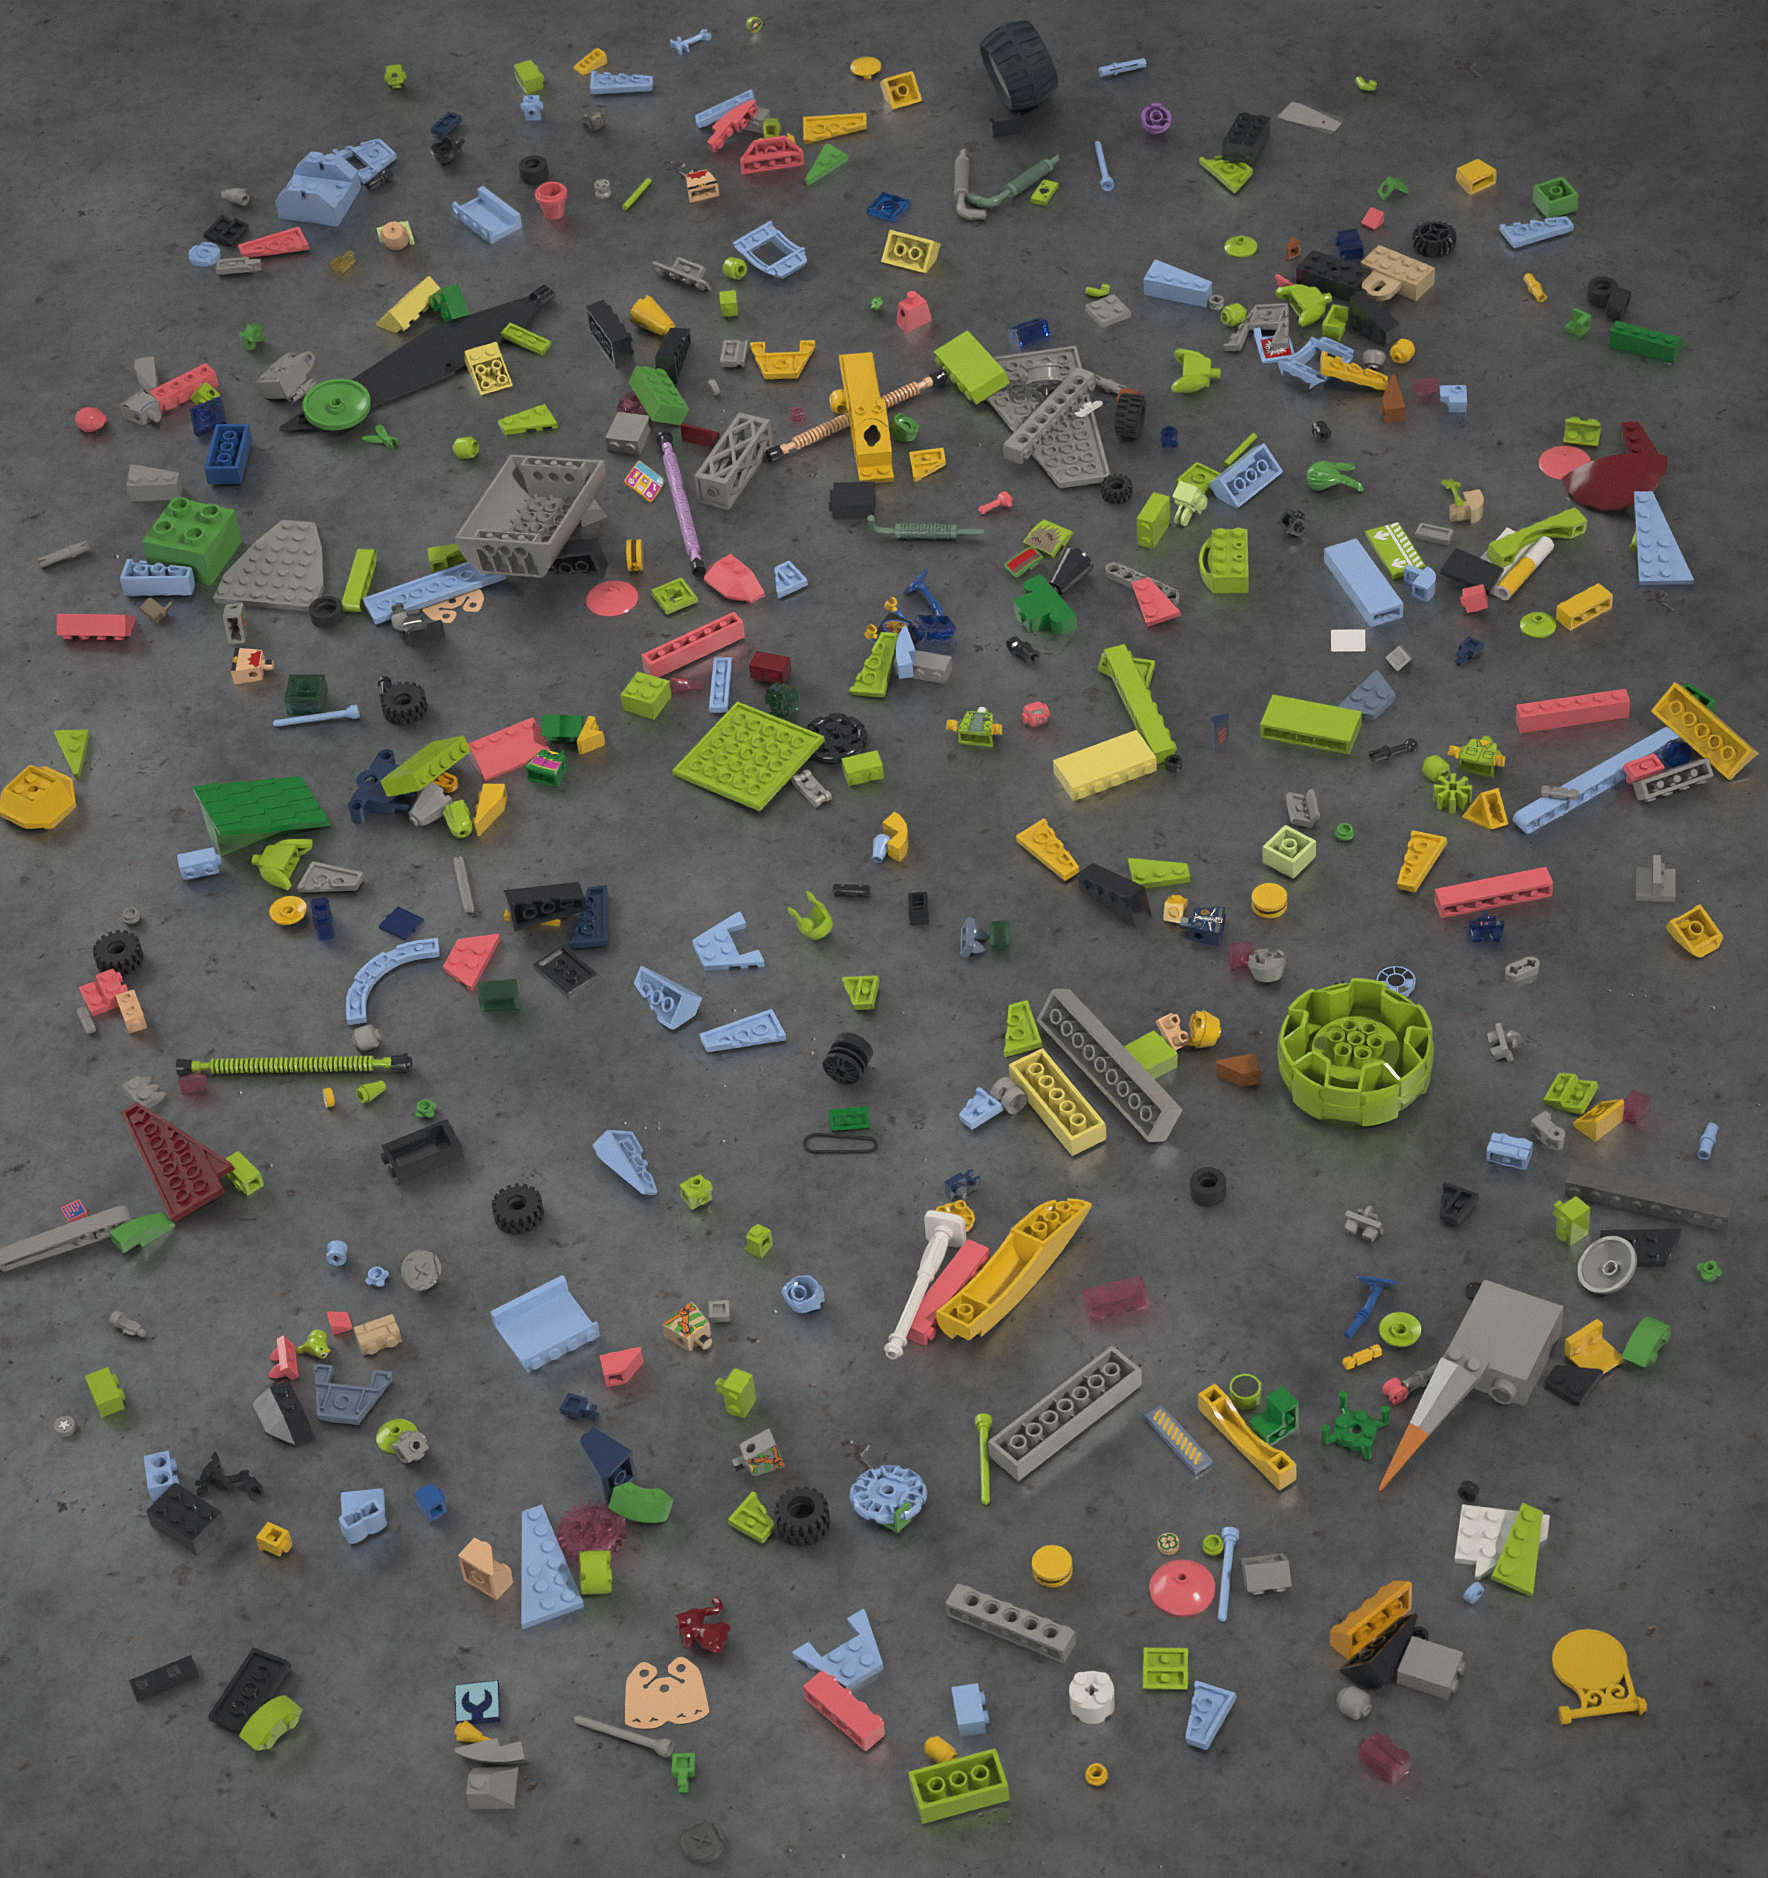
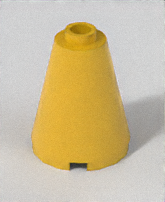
(650, 316)

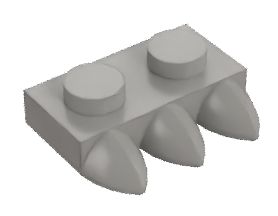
(143, 1092)

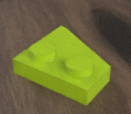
(862, 991)

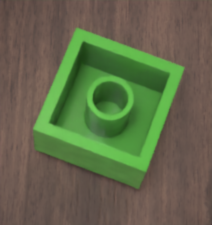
(1555, 197)

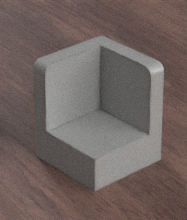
(1398, 657)

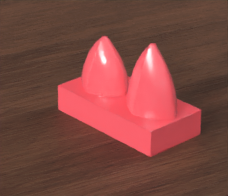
(1642, 768)
(286, 1355)

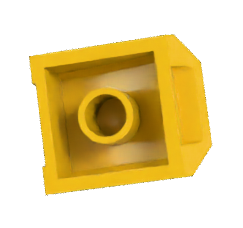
(1695, 932)

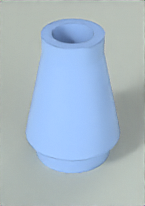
(880, 847)

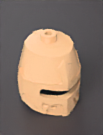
(395, 236)

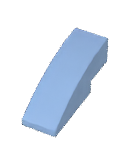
(905, 654)

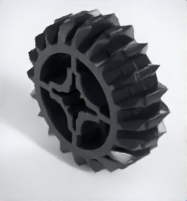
(1434, 238)

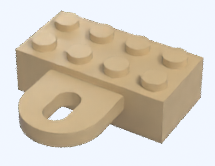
(1396, 275)

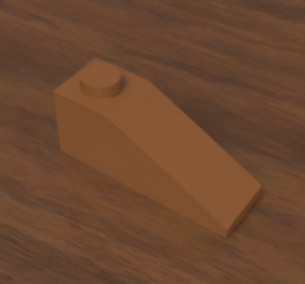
(1393, 405)

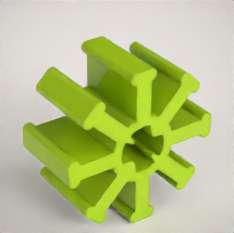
(1452, 793)

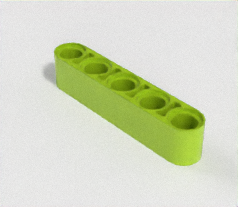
(359, 580)

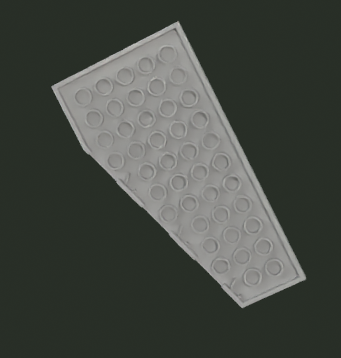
(1072, 451)

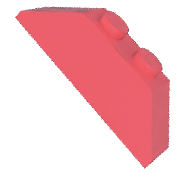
(771, 155)
(733, 580)

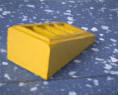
(591, 62)

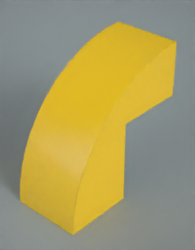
(896, 829)

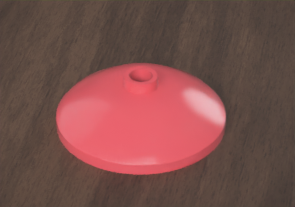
(1185, 1596)

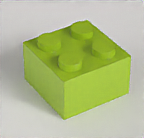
(646, 695)

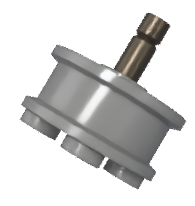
(1044, 376)

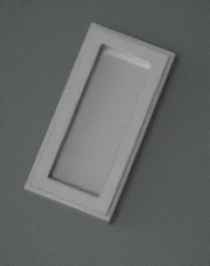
(1434, 534)

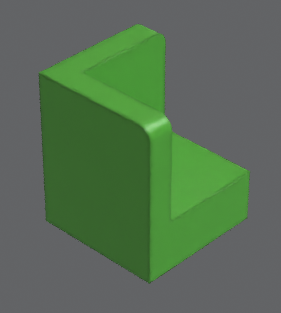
(1579, 324)

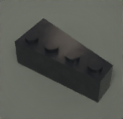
(1116, 893)

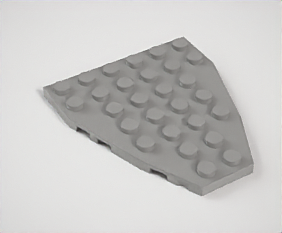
(277, 570)

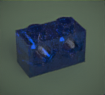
(933, 628)

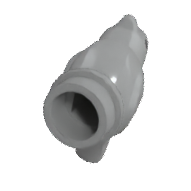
(236, 195)

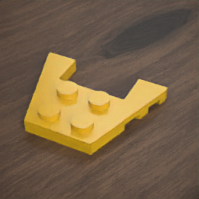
(784, 364)

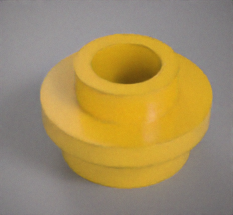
(1096, 1769)

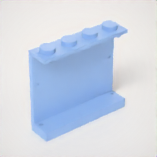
(544, 1324)

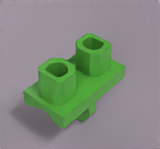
(252, 335)

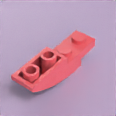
(733, 120)

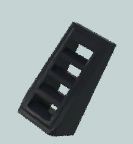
(918, 909)

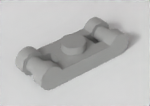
(811, 789)

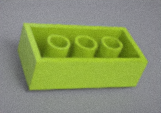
(959, 1786)

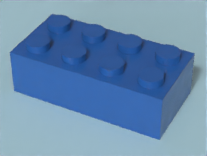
(228, 454)

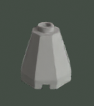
(429, 805)

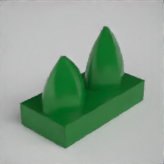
(849, 1118)

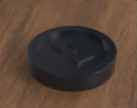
(1472, 1289)

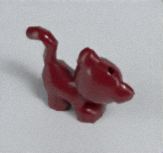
(709, 1635)

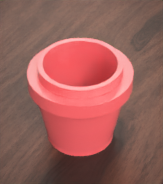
(551, 199)

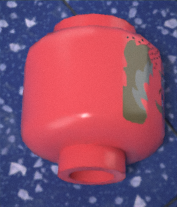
(1035, 714)

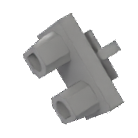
(1505, 1040)
(1364, 1219)

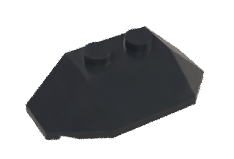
(282, 1413)

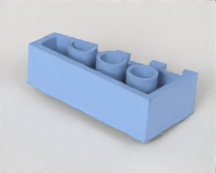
(1176, 285)

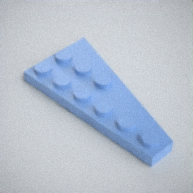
(546, 1578)

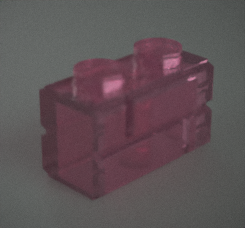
(1385, 1757)

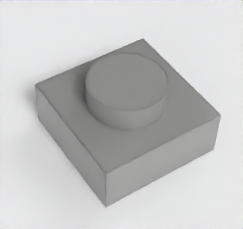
(719, 1311)

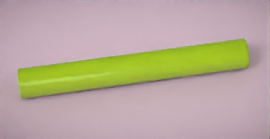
(636, 194)
(1239, 450)

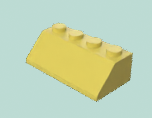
(409, 306)

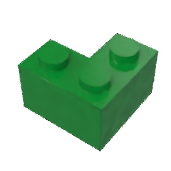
(450, 302)
(562, 726)
(1278, 1419)

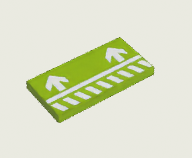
(1394, 549)

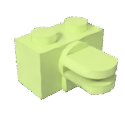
(1189, 500)

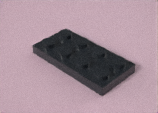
(249, 1689)

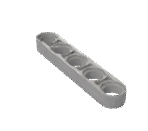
(1125, 571)

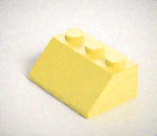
(910, 251)

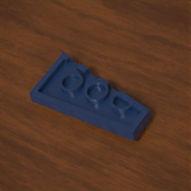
(592, 923)

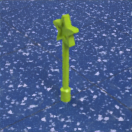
(1454, 487)

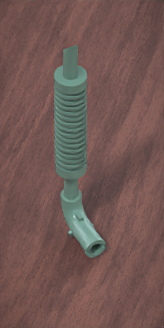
(1017, 185)

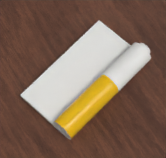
(1524, 564)

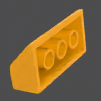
(1371, 1618)

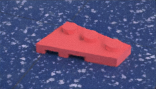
(1153, 602)

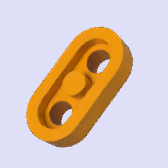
(447, 782)

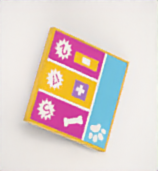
(644, 481)

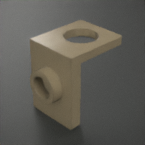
(155, 610)

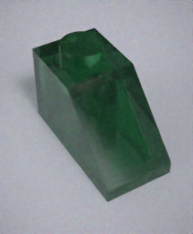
(999, 933)

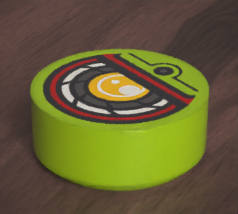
(754, 24)

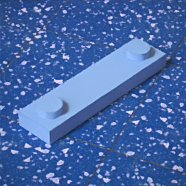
(718, 111)
(720, 685)

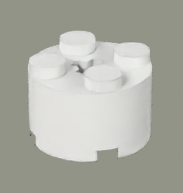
(1091, 1696)

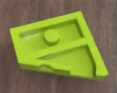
(752, 1519)

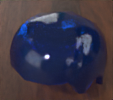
(1676, 753)

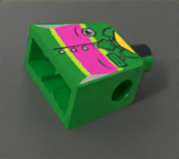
(547, 767)

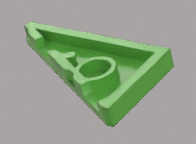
(828, 160)

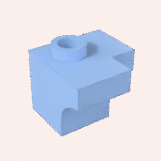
(1454, 397)

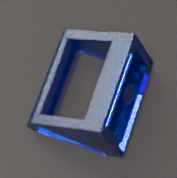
(1030, 331)

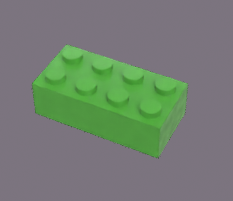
(658, 395)

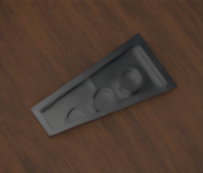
(673, 352)
(582, 558)
(543, 903)

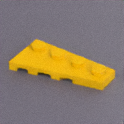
(1351, 372)
(1045, 846)

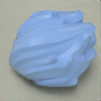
(803, 1294)

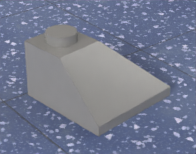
(492, 1788)

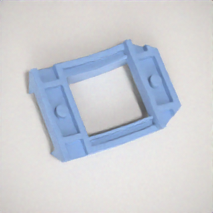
(792, 262)
(1295, 363)

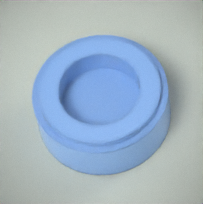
(1473, 1592)

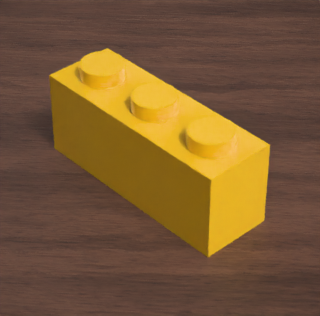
(1584, 606)

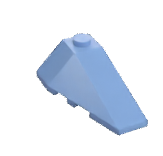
(668, 999)
(623, 1155)

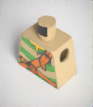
(688, 1328)

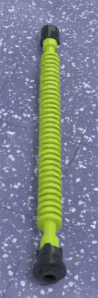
(292, 1064)

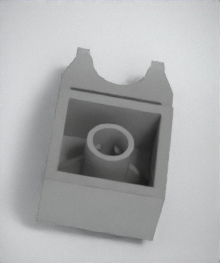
(285, 375)

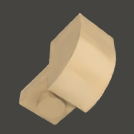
(1471, 509)

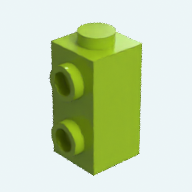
(245, 1175)

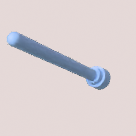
(1107, 182)
(351, 712)
(1230, 1537)

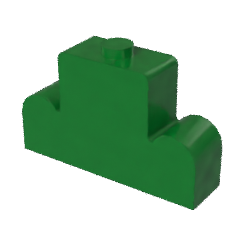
(1043, 608)

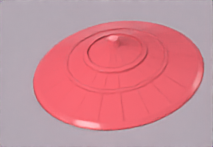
(1561, 460)
(612, 598)

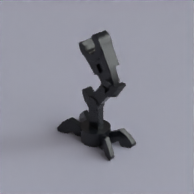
(209, 1474)

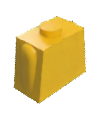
(1475, 176)

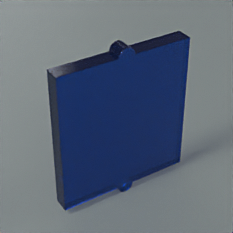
(401, 923)

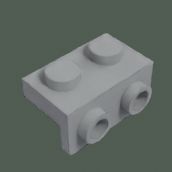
(1302, 808)

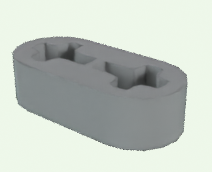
(1522, 969)

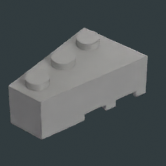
(152, 484)

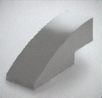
(494, 1752)

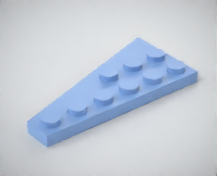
(1657, 551)

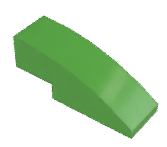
(141, 1231)

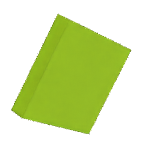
(1199, 476)

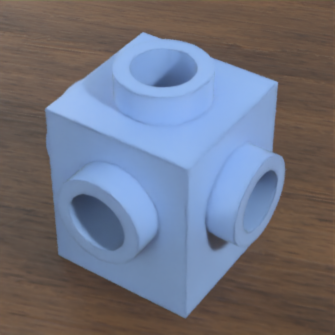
(532, 107)

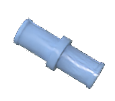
(1707, 1141)

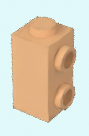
(131, 1011)

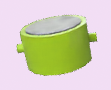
(1245, 1391)

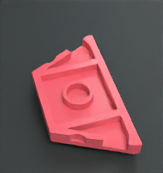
(470, 958)

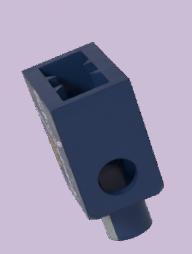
(1206, 925)

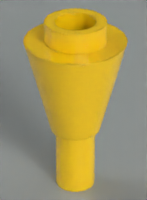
(468, 1733)

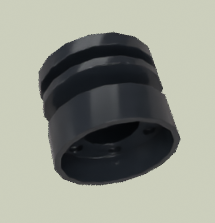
(847, 1058)

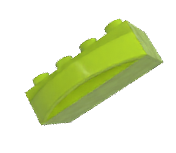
(1226, 561)

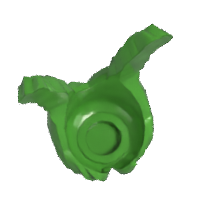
(1325, 474)

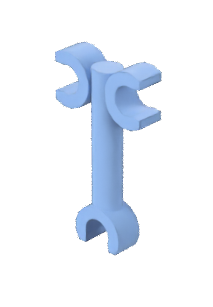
(683, 45)

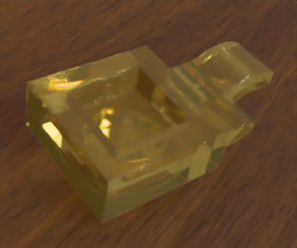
(342, 264)

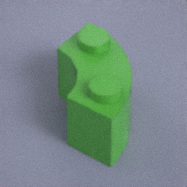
(1646, 1341)
(640, 1503)

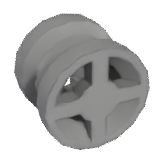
(602, 189)

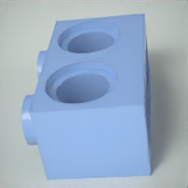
(160, 1473)

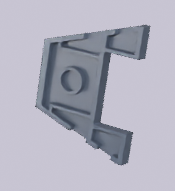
(346, 1402)

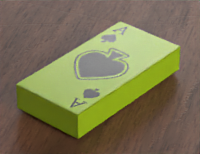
(1044, 192)

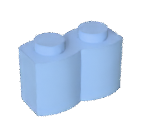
(362, 1521)

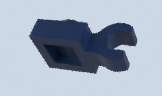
(1468, 647)
(957, 1184)
(577, 1405)

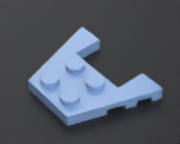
(372, 154)
(717, 949)
(851, 1661)

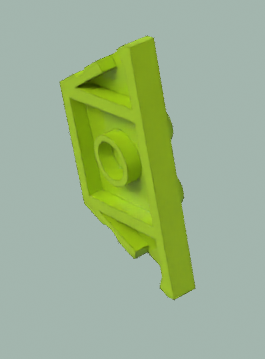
(1230, 173)

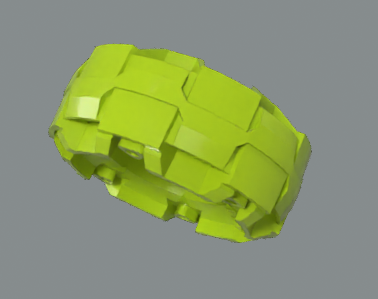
(1355, 1052)

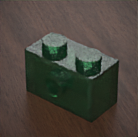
(493, 991)

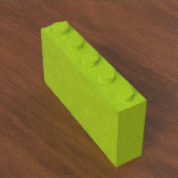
(971, 367)
(1311, 724)
(425, 766)

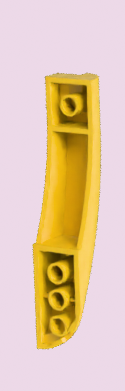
(1012, 1269)

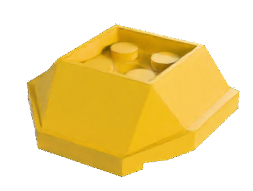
(38, 798)

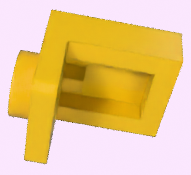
(1174, 908)

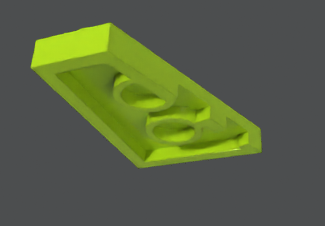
(530, 419)
(1158, 873)

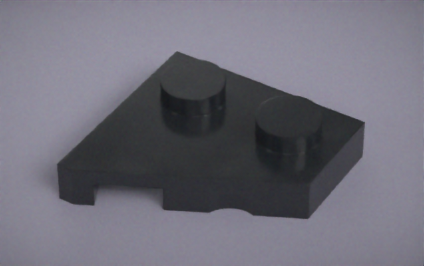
(1573, 1381)

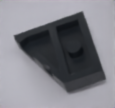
(1456, 1203)

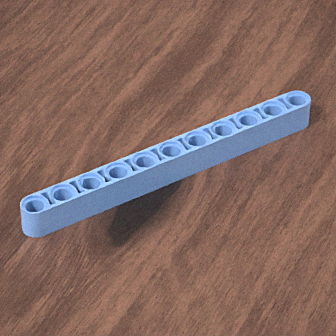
(1591, 782)

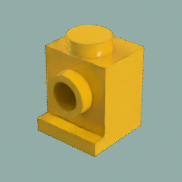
(274, 1539)

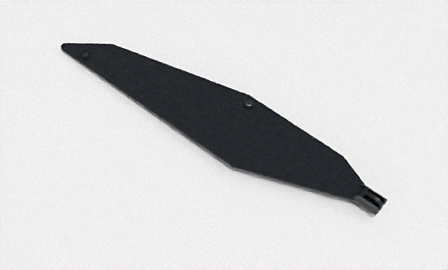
(438, 352)

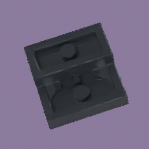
(225, 230)

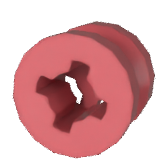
(1395, 1391)

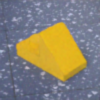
(590, 736)

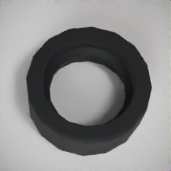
(329, 620)

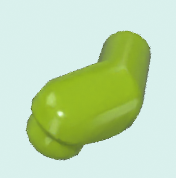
(1365, 86)
(1098, 292)

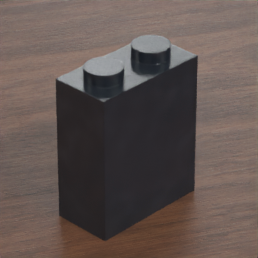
(852, 500)

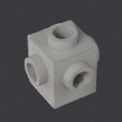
(410, 1446)

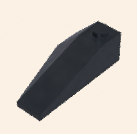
(1383, 1655)

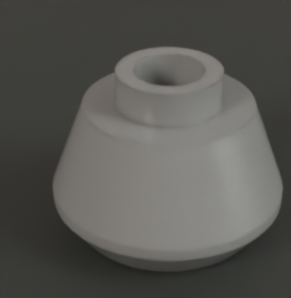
(1373, 359)

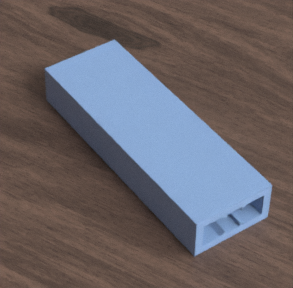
(1363, 582)

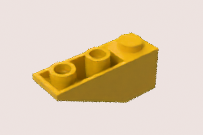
(491, 804)

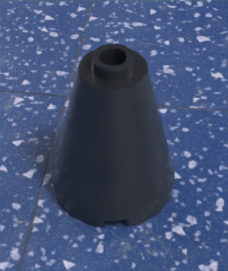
(1069, 569)

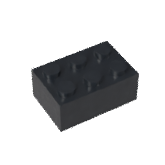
(186, 1518)

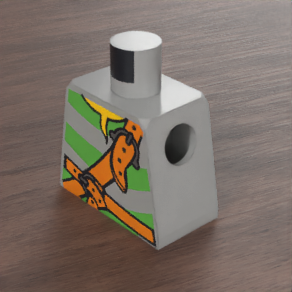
(233, 617)
(759, 1454)

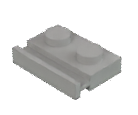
(733, 353)

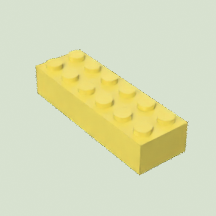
(1058, 1102)

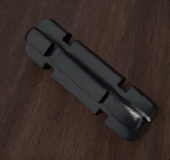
(851, 890)

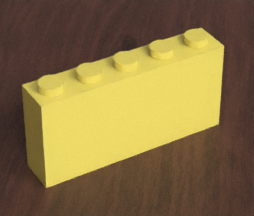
(1104, 765)

